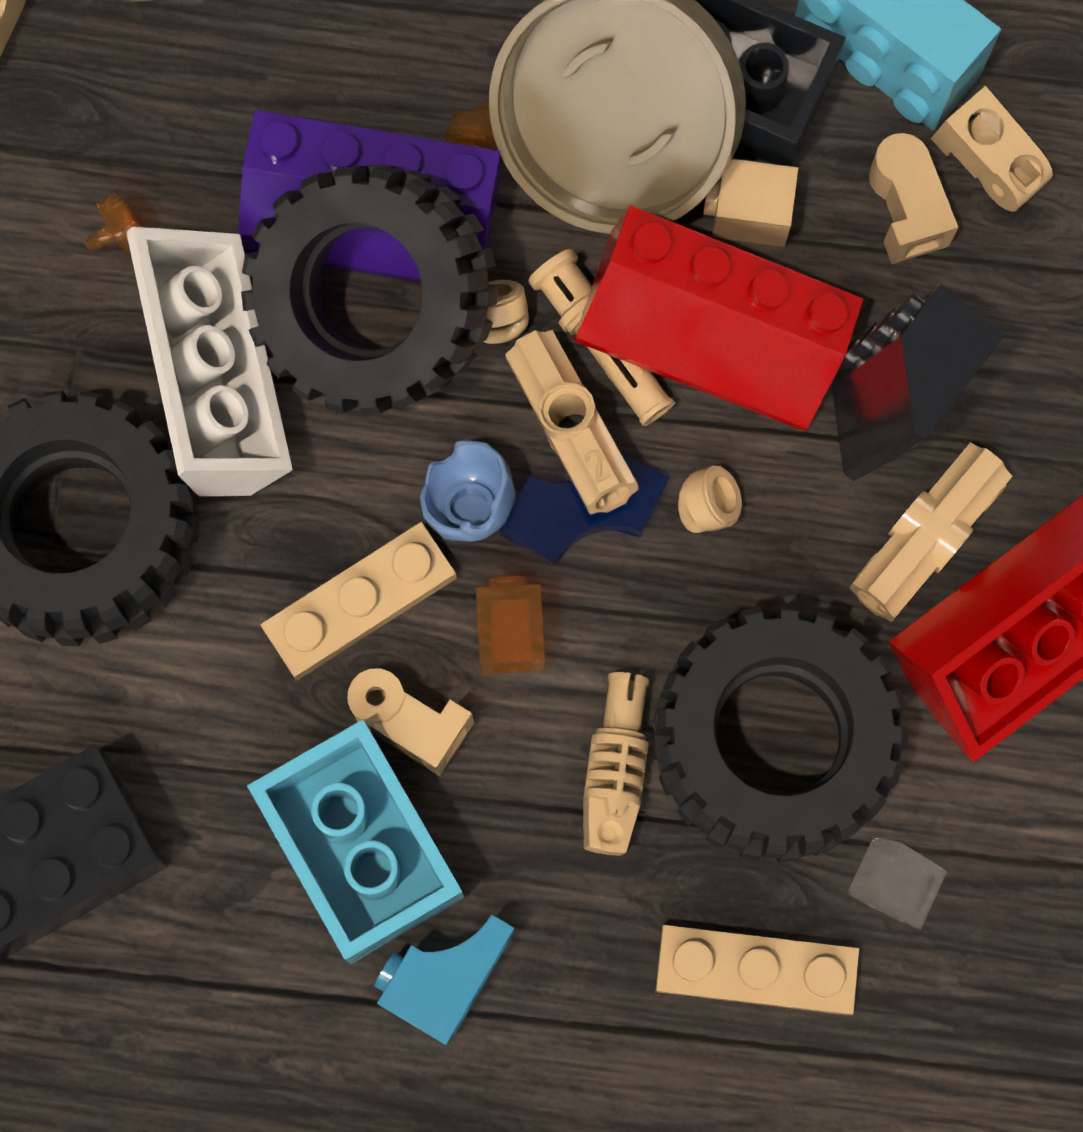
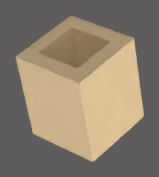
(753, 202)

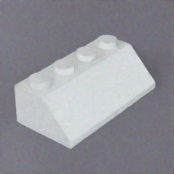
(206, 364)

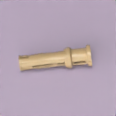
(646, 398)

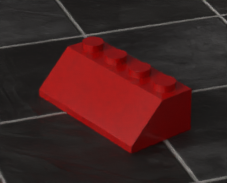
(717, 318)
(1003, 638)

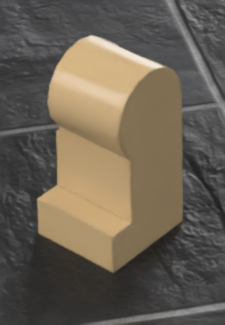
(995, 150)
(915, 198)
(406, 722)

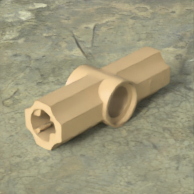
(585, 449)
(930, 532)

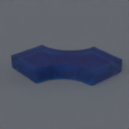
(553, 516)

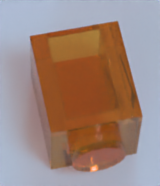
(510, 626)

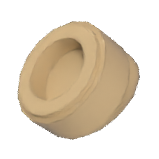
(510, 310)
(709, 500)

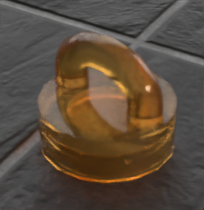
(472, 128)
(118, 220)

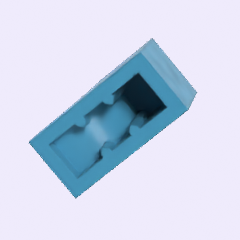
(441, 986)

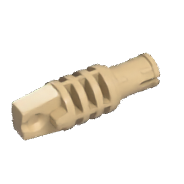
(616, 768)

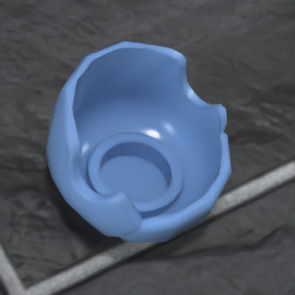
(468, 493)

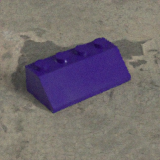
(293, 148)

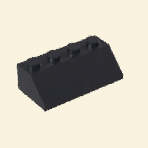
(906, 377)

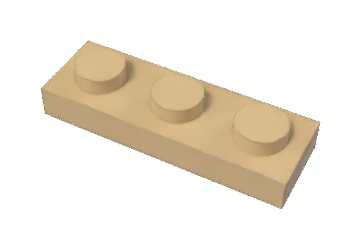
(358, 601)
(757, 970)

